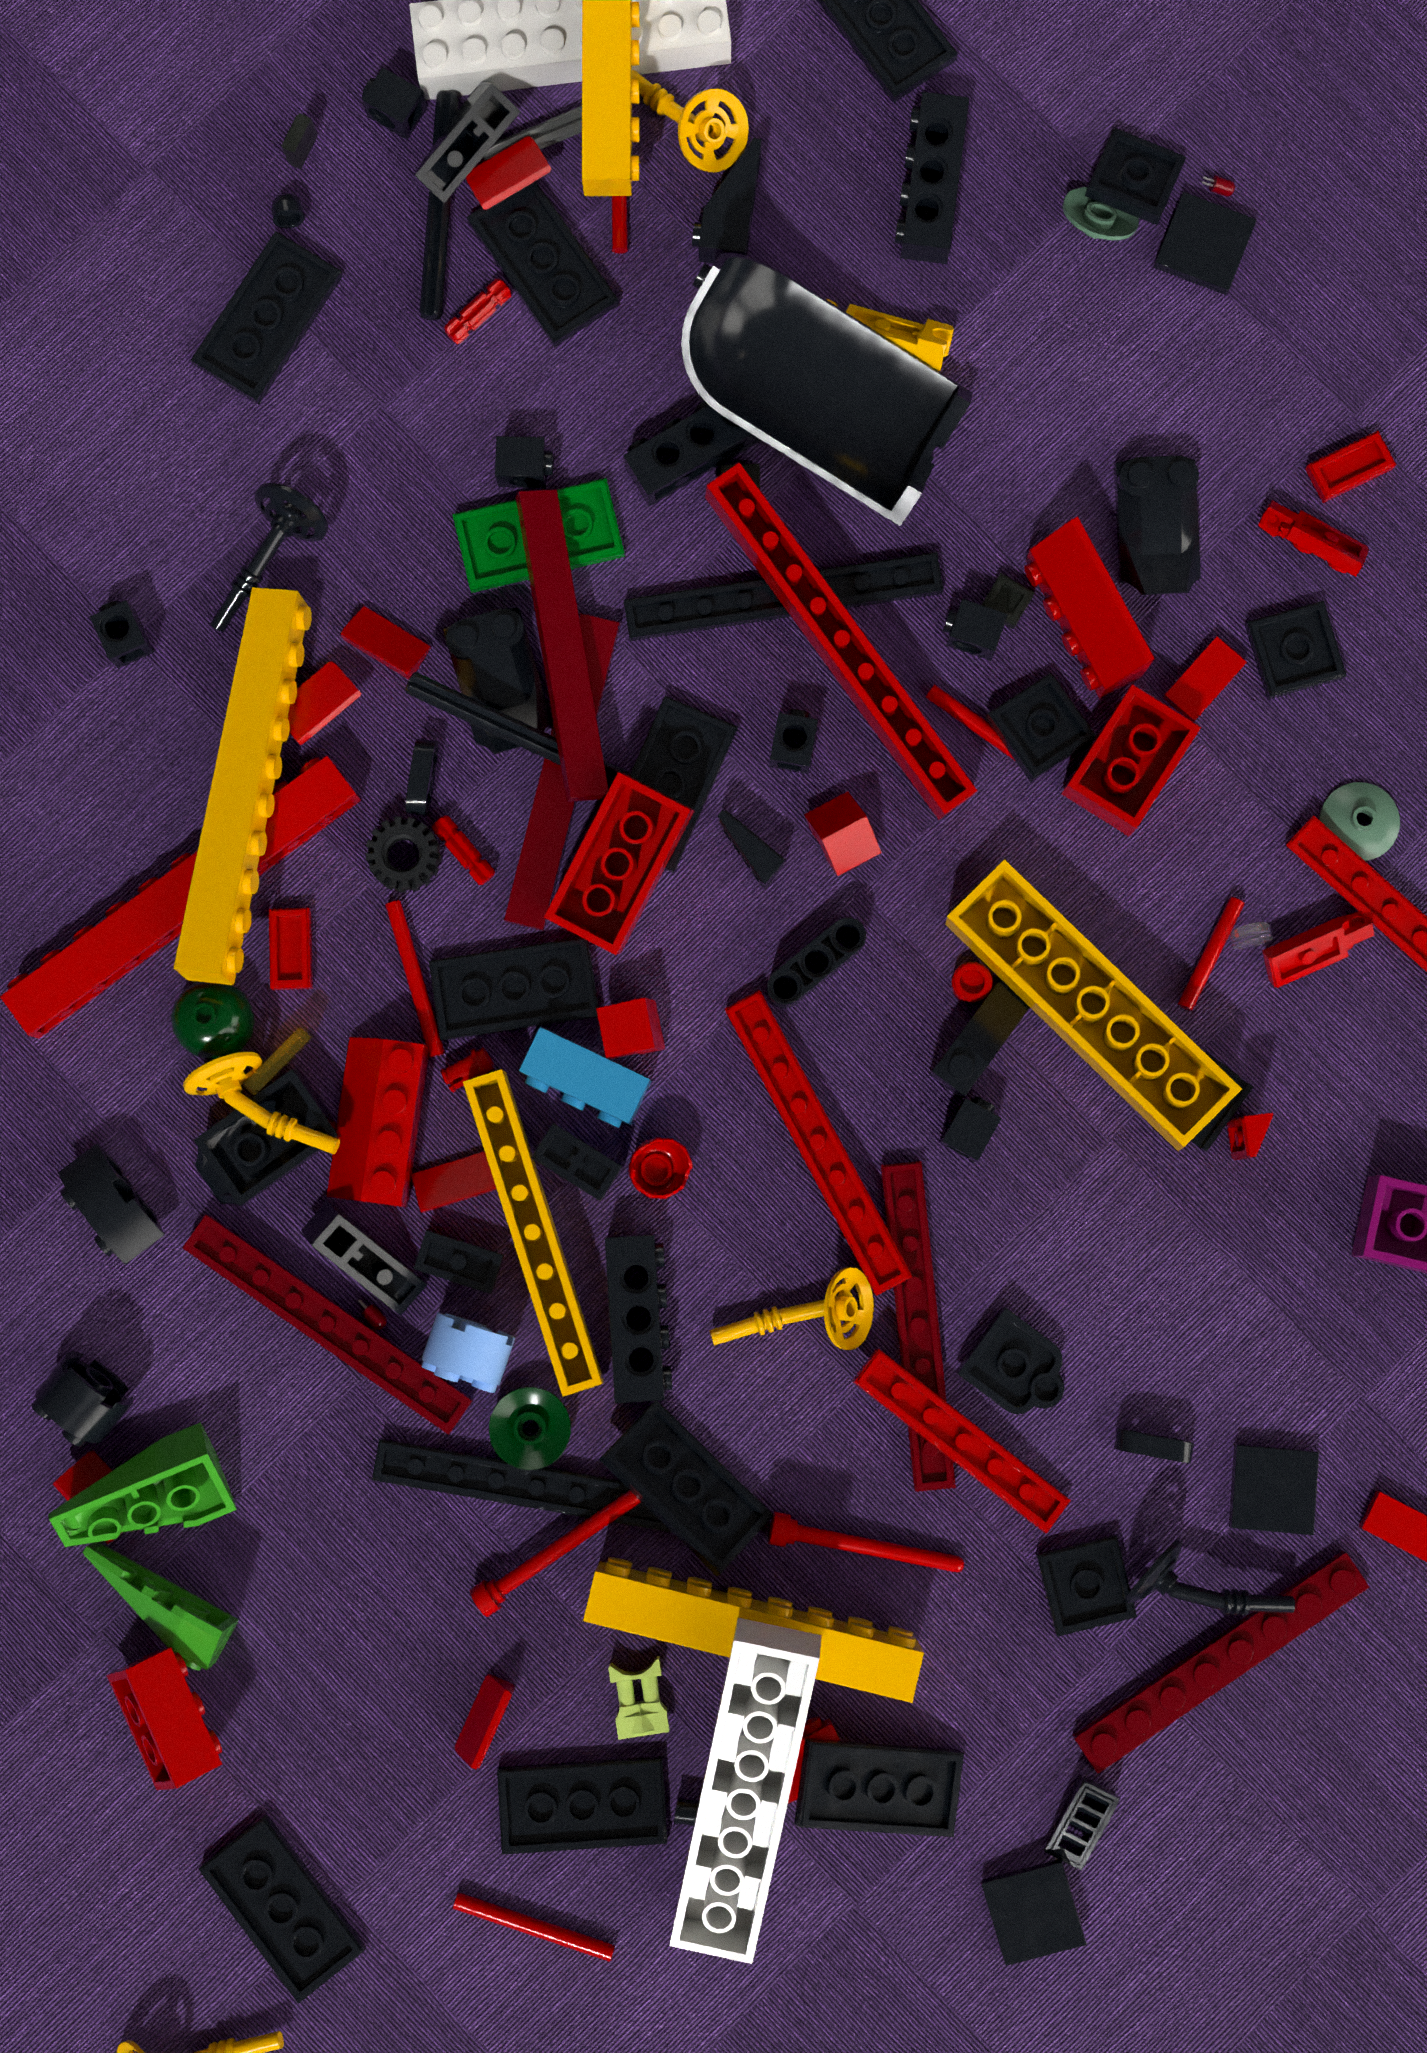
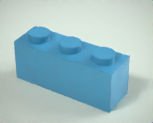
(584, 1078)

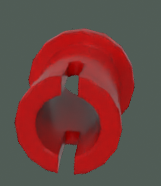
(470, 1067)

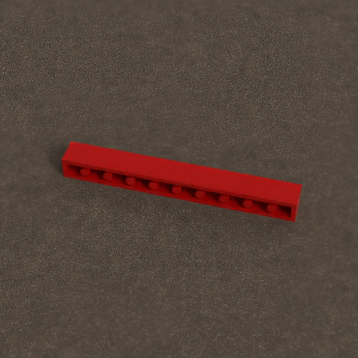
(839, 641)
(156, 914)

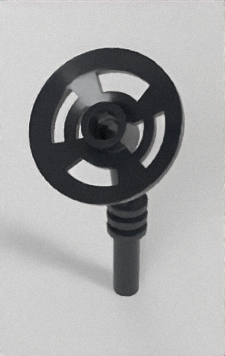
(283, 525)
(1164, 1580)

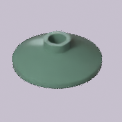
(1096, 218)
(1340, 816)

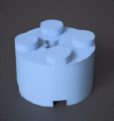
(467, 1352)

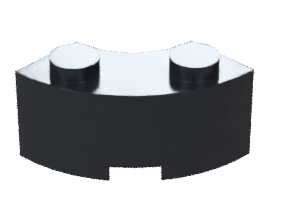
(110, 1204)

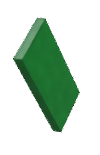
(494, 543)

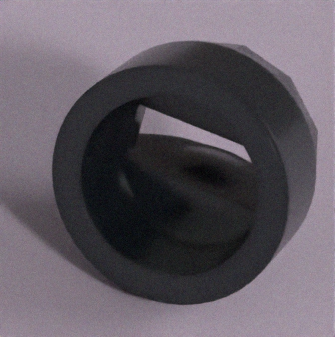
(287, 211)

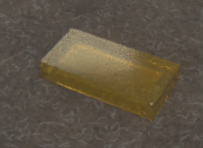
(278, 1060)

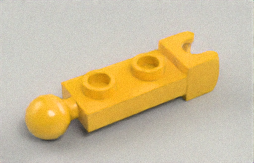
(926, 342)

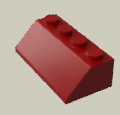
(1088, 609)
(378, 1121)

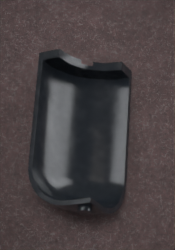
(818, 383)

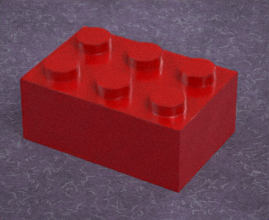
(1131, 760)
(166, 1719)

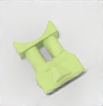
(644, 1716)

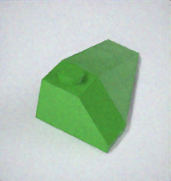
(160, 1486)
(174, 1614)

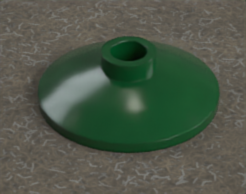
(508, 1432)

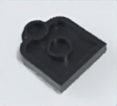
(1014, 1365)

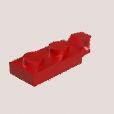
(1315, 537)
(1315, 948)

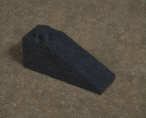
(466, 140)
(730, 210)
(980, 1040)
(363, 1257)

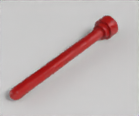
(787, 1531)
(491, 1594)

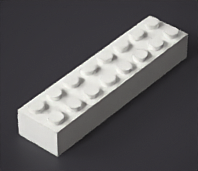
(541, 41)
(745, 1789)

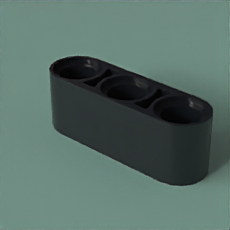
(826, 946)

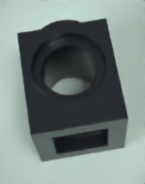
(394, 103)
(522, 462)
(975, 629)
(131, 646)
(793, 758)
(971, 1128)

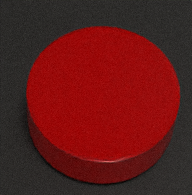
(971, 982)

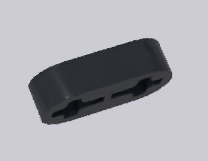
(421, 777)
(1154, 1445)

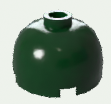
(212, 1019)

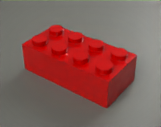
(619, 863)

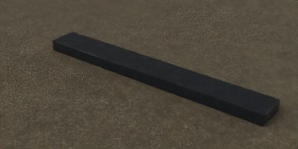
(756, 602)
(499, 1482)

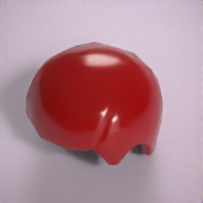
(660, 1167)

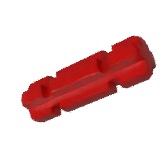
(477, 311)
(463, 850)

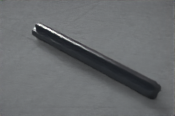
(437, 224)
(491, 720)

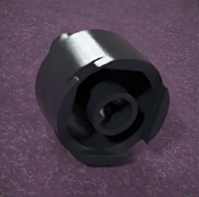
(82, 1399)

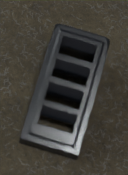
(757, 855)
(1082, 1787)

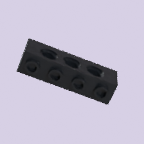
(946, 118)
(660, 480)
(630, 1383)

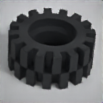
(379, 854)

